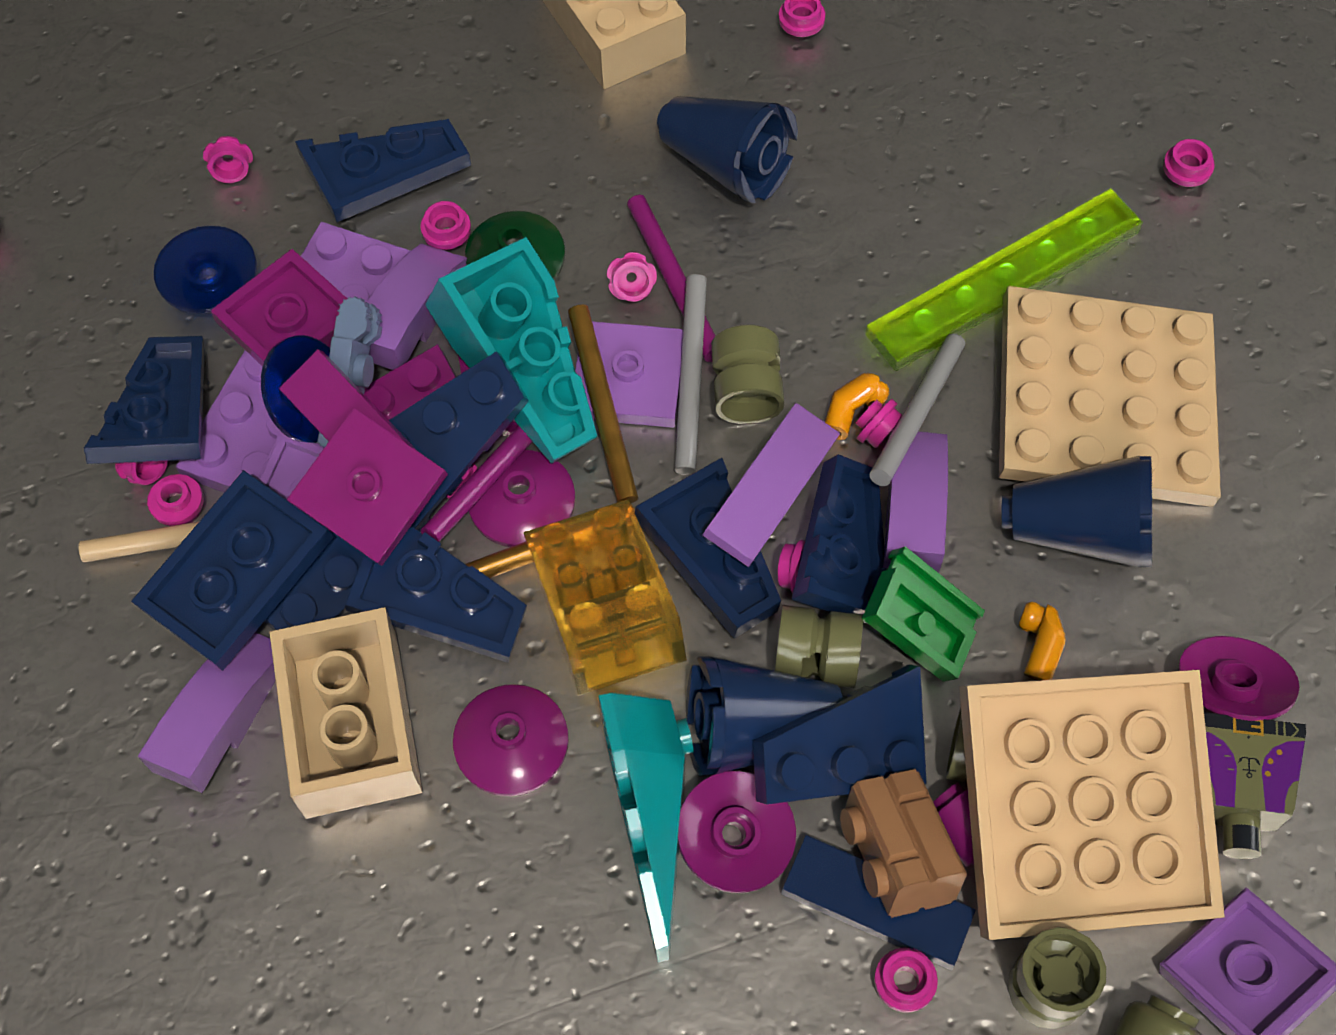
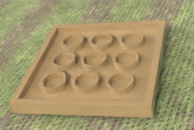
(1105, 385)
(1090, 803)

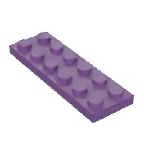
(237, 426)

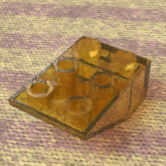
(606, 597)

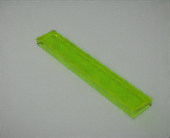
(979, 290)

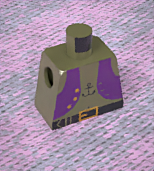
(1252, 778)

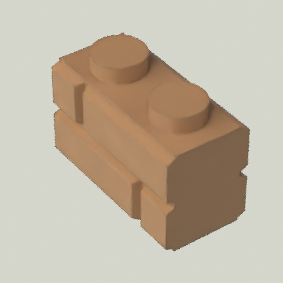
(902, 843)

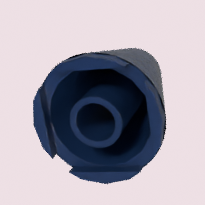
(732, 141)
(1088, 511)
(742, 702)

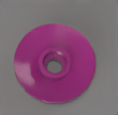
(506, 515)
(1242, 678)
(515, 764)
(765, 830)

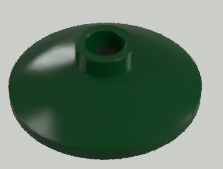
(513, 226)

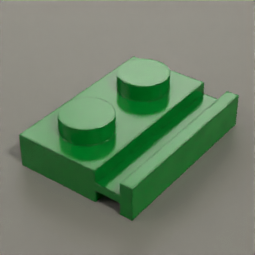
(923, 614)

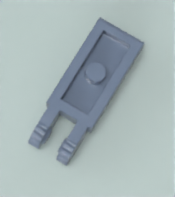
(354, 332)

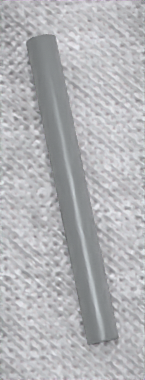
(690, 375)
(917, 410)

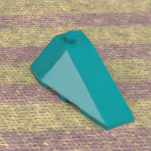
(512, 309)
(649, 775)

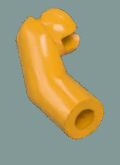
(851, 396)
(1048, 640)

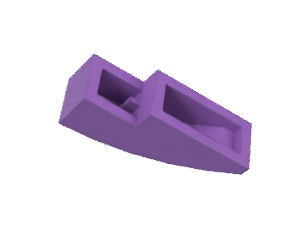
(403, 300)
(771, 484)
(919, 501)
(210, 716)

